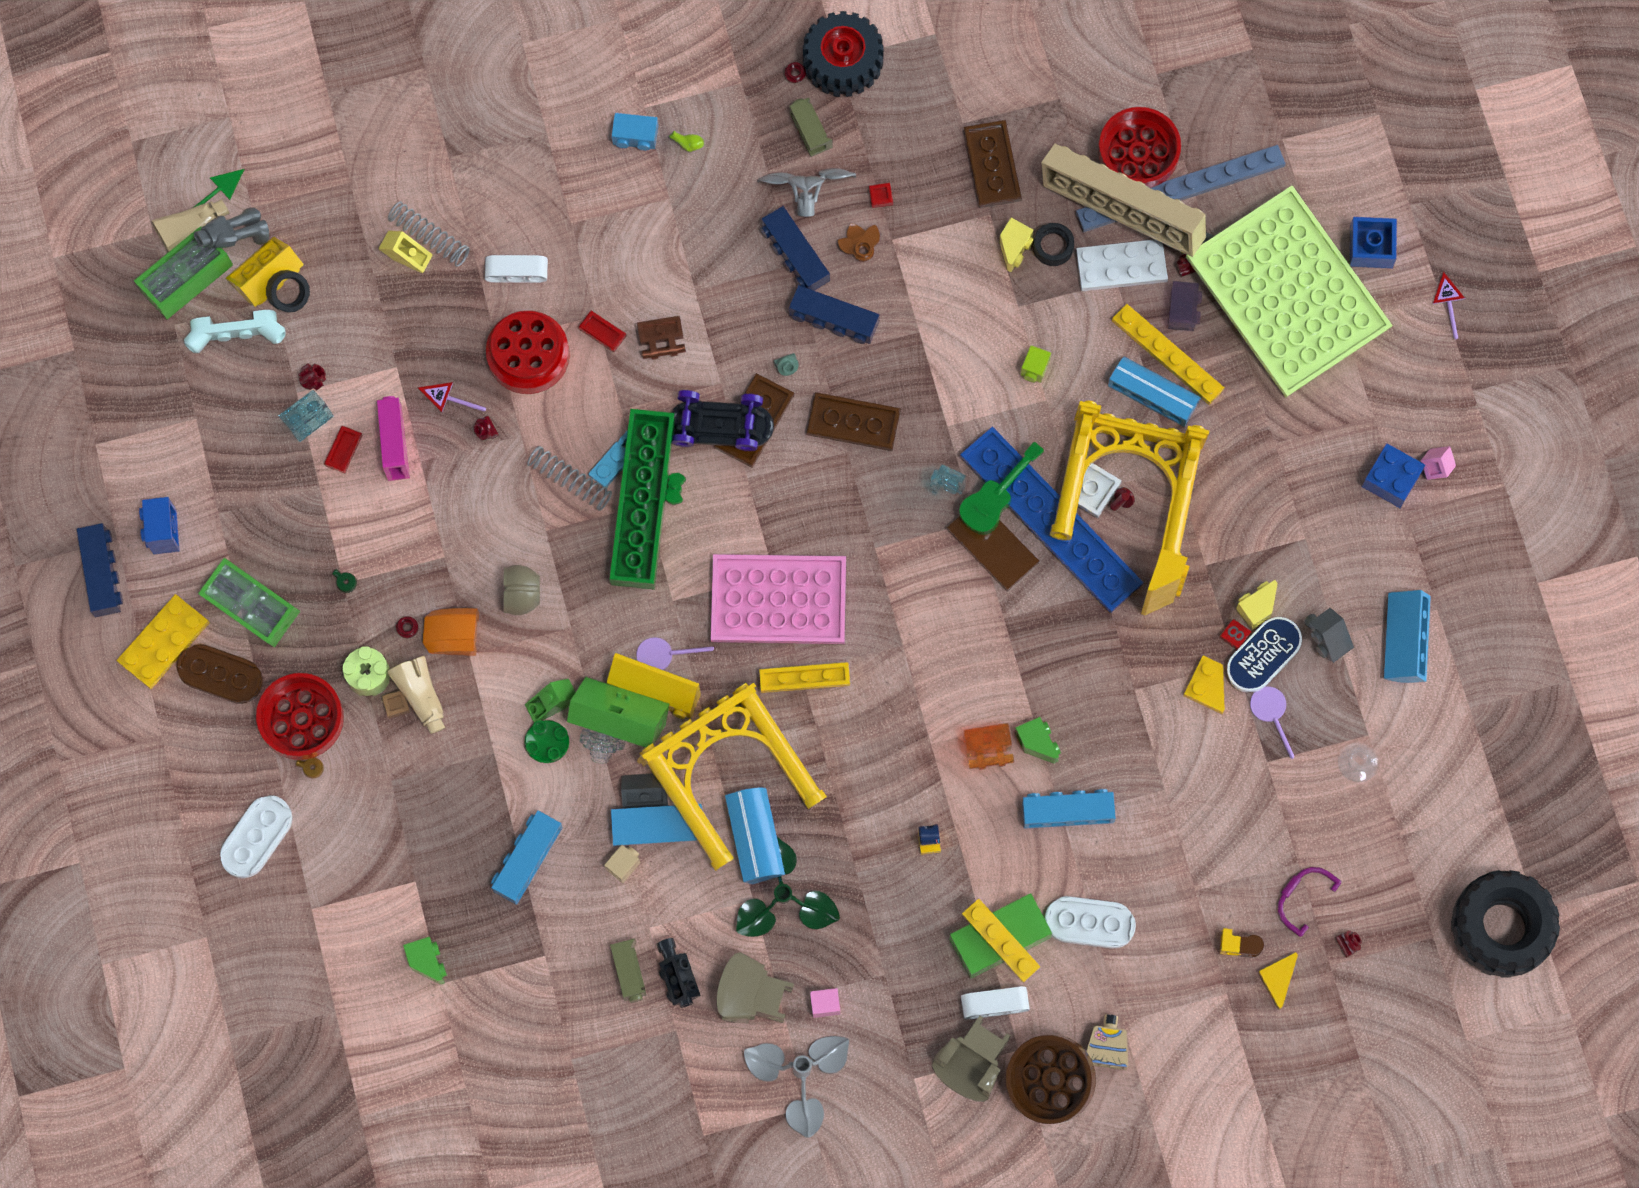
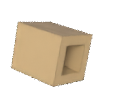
(623, 863)

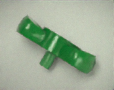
(674, 490)

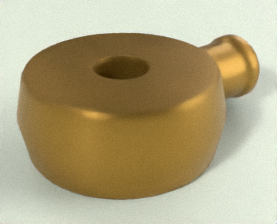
(308, 764)

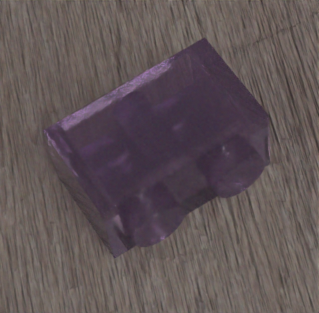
(1183, 306)

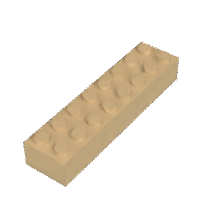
(1124, 199)

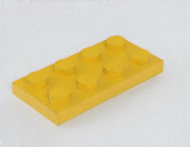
(163, 641)

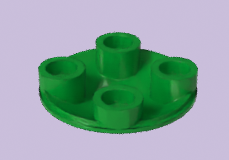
(546, 741)

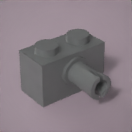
(1330, 634)

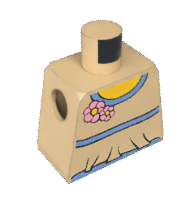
(1109, 1045)

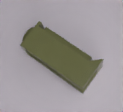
(809, 127)
(628, 970)

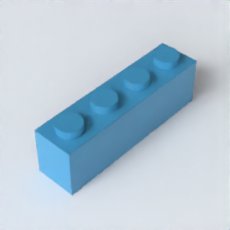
(1068, 810)
(527, 857)

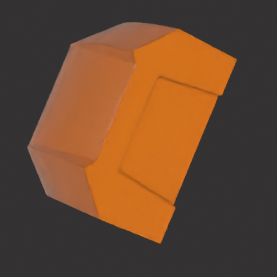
(451, 631)

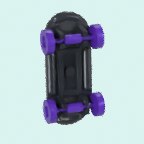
(721, 423)

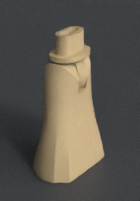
(178, 226)
(416, 685)

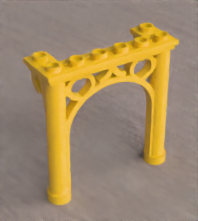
(1086, 419)
(682, 796)

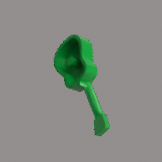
(983, 509)

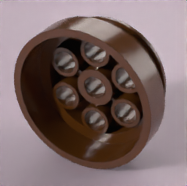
(1023, 1088)

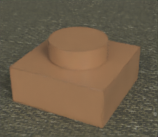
(395, 704)

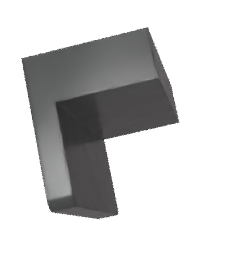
(642, 791)

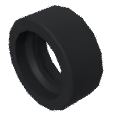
(1053, 260)
(304, 291)

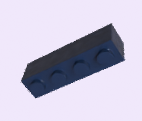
(795, 249)
(834, 315)
(99, 570)

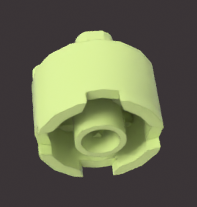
(357, 663)

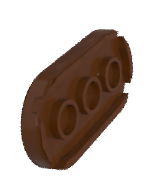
(220, 673)

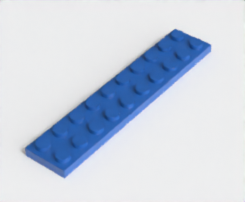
(1037, 506)

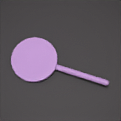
(658, 652)
(1269, 706)

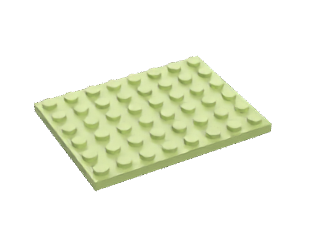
(1289, 291)

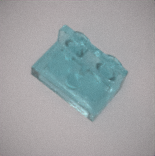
(306, 415)
(949, 478)

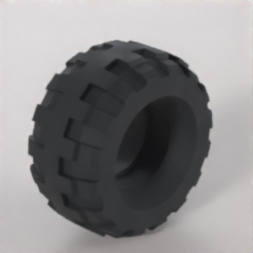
(1525, 897)

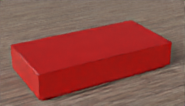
(602, 331)
(343, 449)

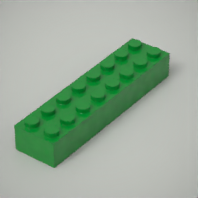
(642, 499)

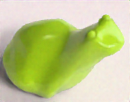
(688, 142)

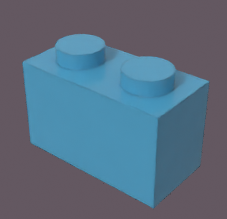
(635, 131)

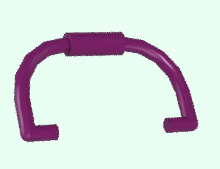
(1289, 888)

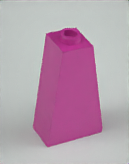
(393, 439)

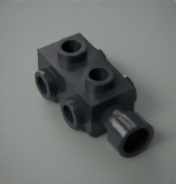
(677, 975)

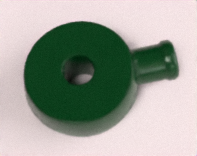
(342, 578)

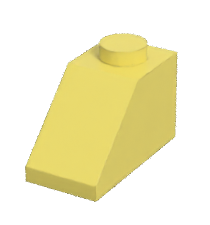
(405, 250)

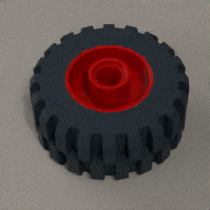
(843, 53)

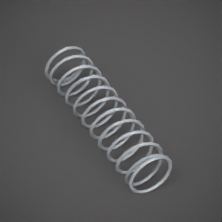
(430, 233)
(567, 477)

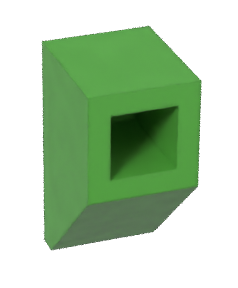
(550, 700)
(1036, 740)
(423, 959)

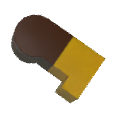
(1240, 946)

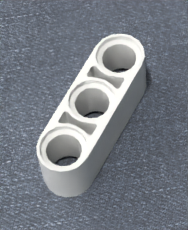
(516, 268)
(995, 1002)

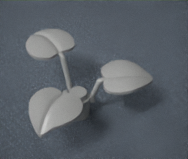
(806, 201)
(830, 1056)

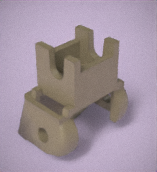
(749, 992)
(970, 1063)

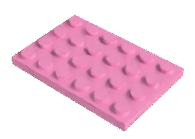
(778, 599)

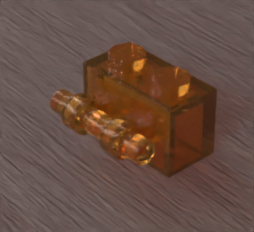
(988, 741)

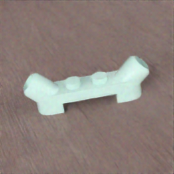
(204, 330)

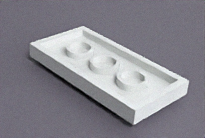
(1121, 265)

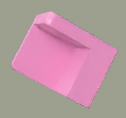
(1438, 463)
(825, 1003)

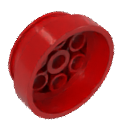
(1136, 123)
(525, 378)
(290, 690)

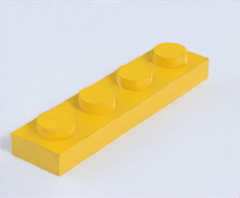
(804, 677)
(1000, 940)

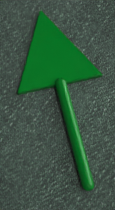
(226, 183)

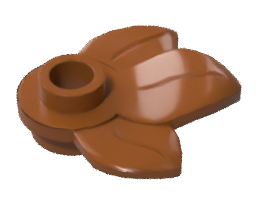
(860, 239)

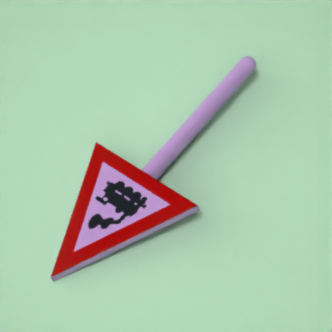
(1446, 293)
(439, 394)

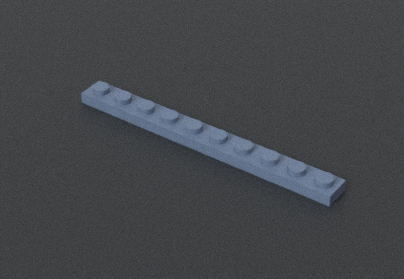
(1201, 181)

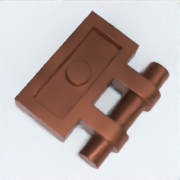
(661, 331)

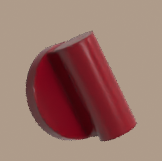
(1184, 266)
(485, 429)
(1123, 497)
(1349, 942)

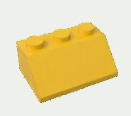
(253, 274)

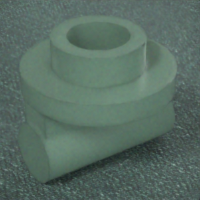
(787, 365)

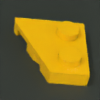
(1207, 685)

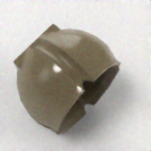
(521, 590)

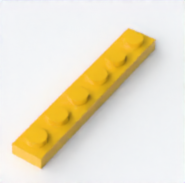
(1168, 354)

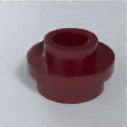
(795, 66)
(407, 620)

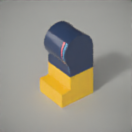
(929, 839)

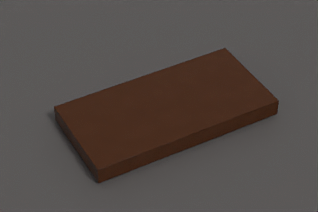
(992, 164)
(775, 401)
(853, 421)
(997, 552)

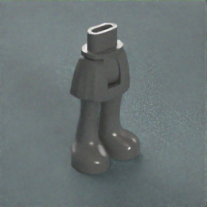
(221, 234)

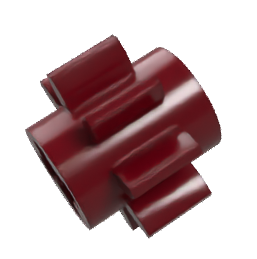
(312, 376)

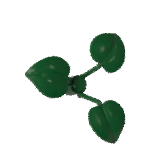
(816, 912)

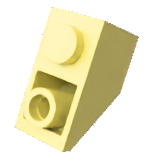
(1014, 241)
(1258, 607)

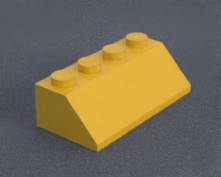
(1166, 581)
(656, 684)

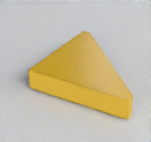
(1278, 977)

